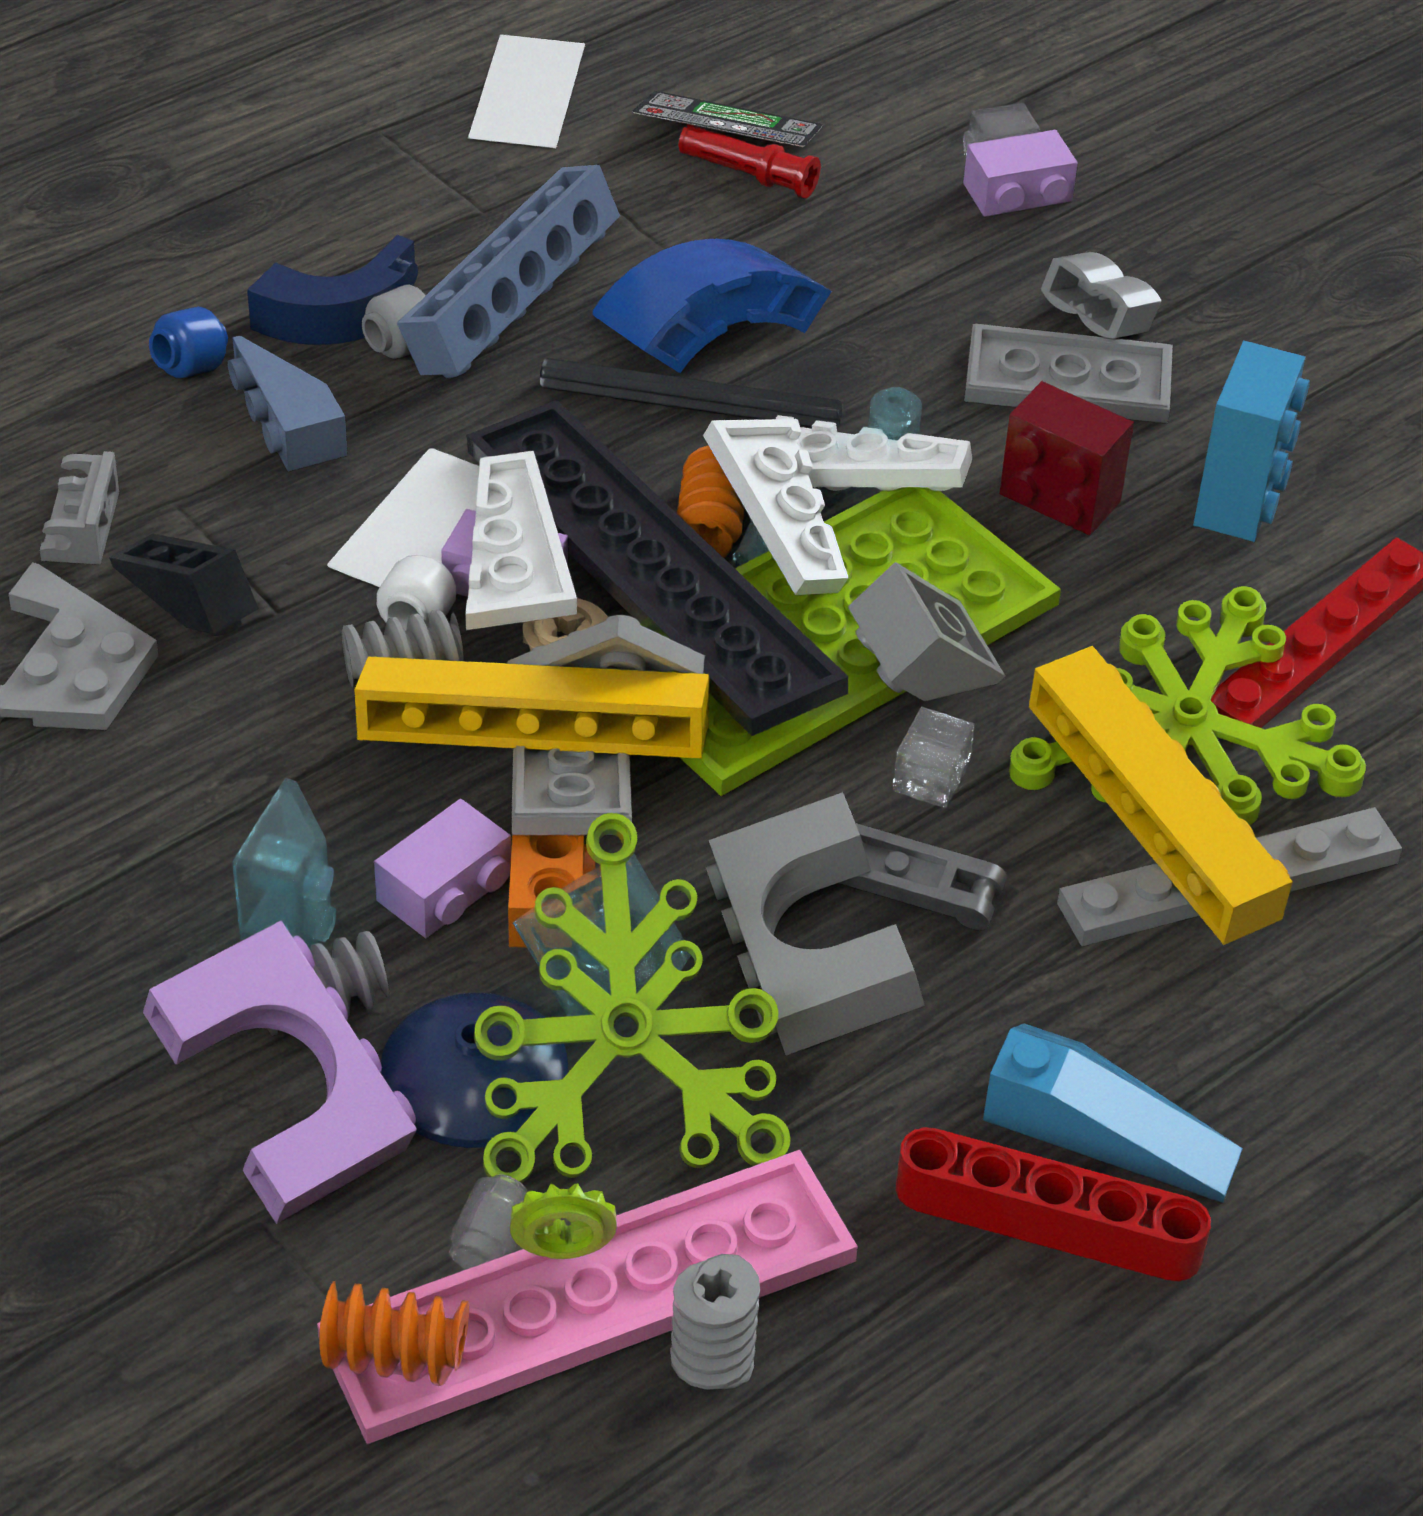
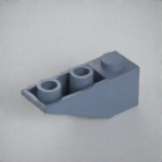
(294, 408)

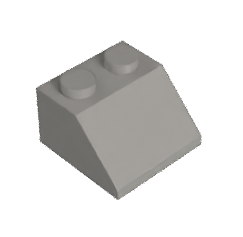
(922, 637)

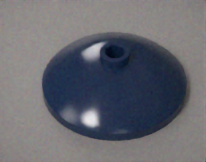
(447, 1075)

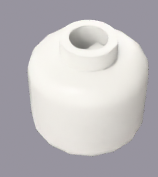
(416, 587)

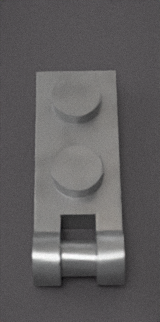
(927, 877)

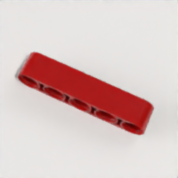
(1052, 1204)

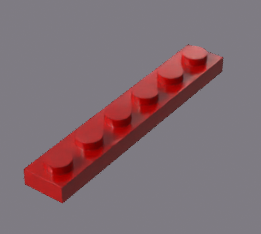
(1324, 635)

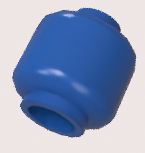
(188, 342)

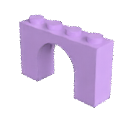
(274, 986)

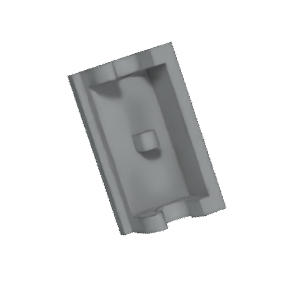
(82, 511)

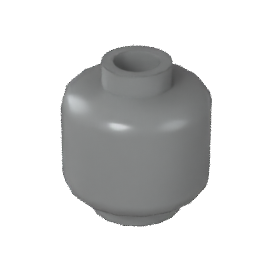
(381, 320)

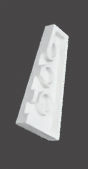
(882, 463)
(775, 489)
(516, 552)

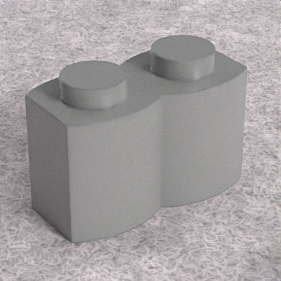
(1101, 295)

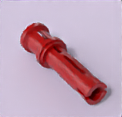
(768, 164)

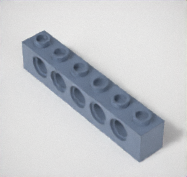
(508, 271)

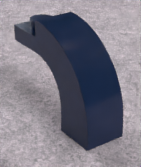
(330, 308)

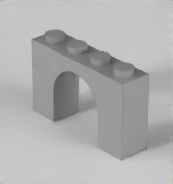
(815, 989)

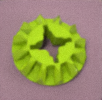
(539, 1230)

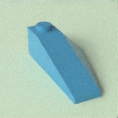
(1095, 1108)

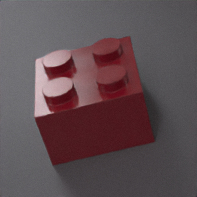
(1065, 457)

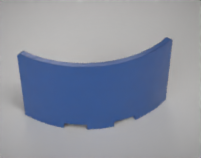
(698, 289)

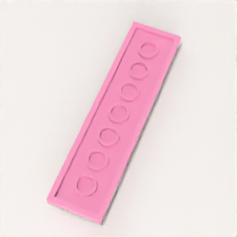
(553, 1314)

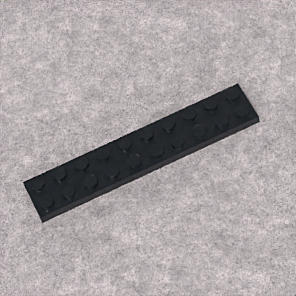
(667, 572)

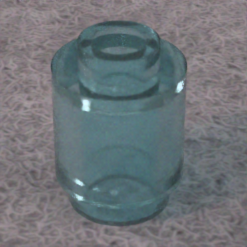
(895, 412)

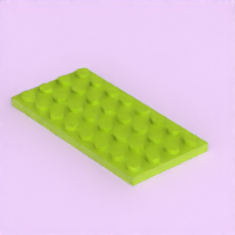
(901, 526)

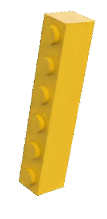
(532, 707)
(1160, 795)

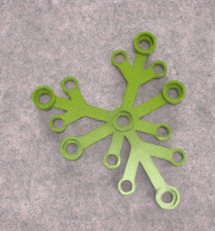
(1194, 719)
(620, 952)

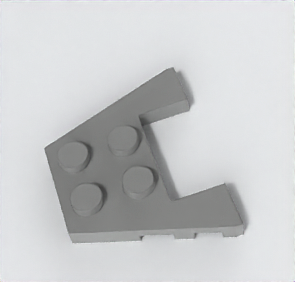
(80, 663)

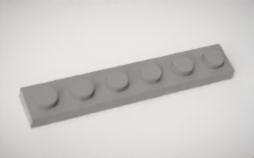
(1149, 899)

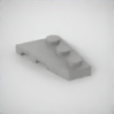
(616, 645)

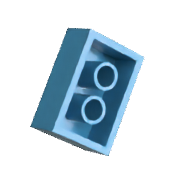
(1249, 441)

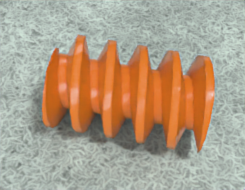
(710, 501)
(392, 1335)

